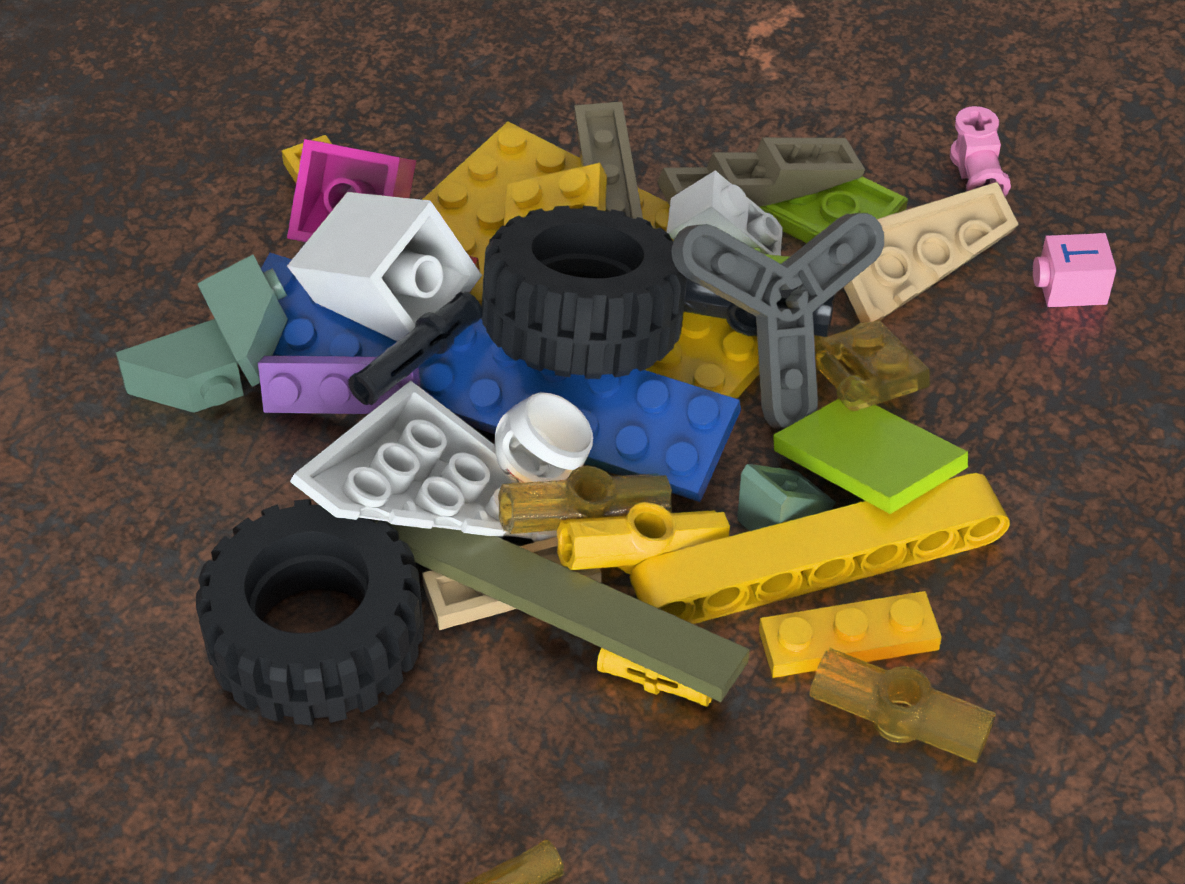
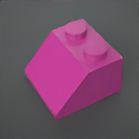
(332, 171)

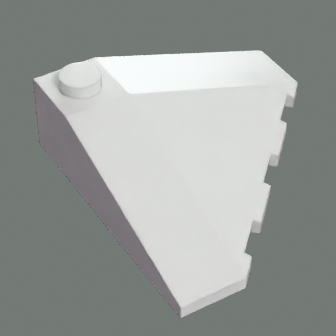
(411, 468)

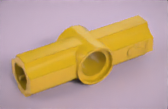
(635, 537)

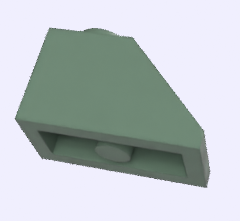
(247, 311)
(183, 369)

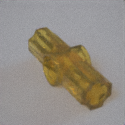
(584, 495)
(932, 714)

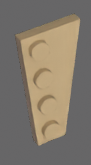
(927, 246)

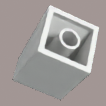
(384, 262)

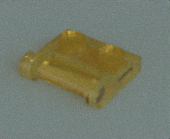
(878, 359)

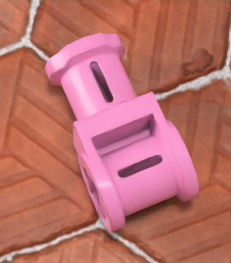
(978, 149)

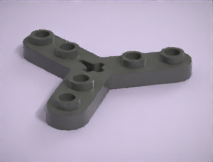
(754, 283)

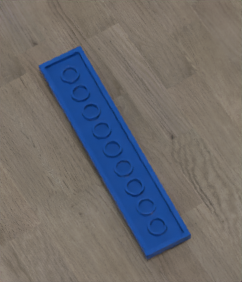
(636, 419)

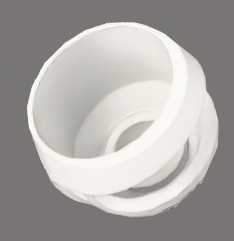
(542, 439)

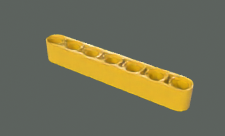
(820, 551)

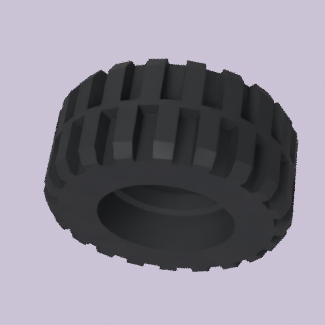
(582, 292)
(319, 670)

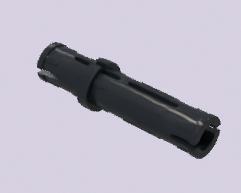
(431, 335)

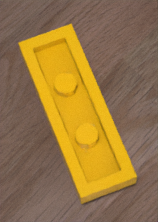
(860, 629)

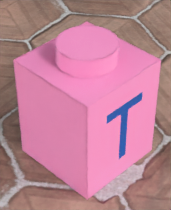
(1075, 270)

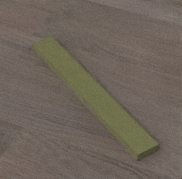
(581, 607)

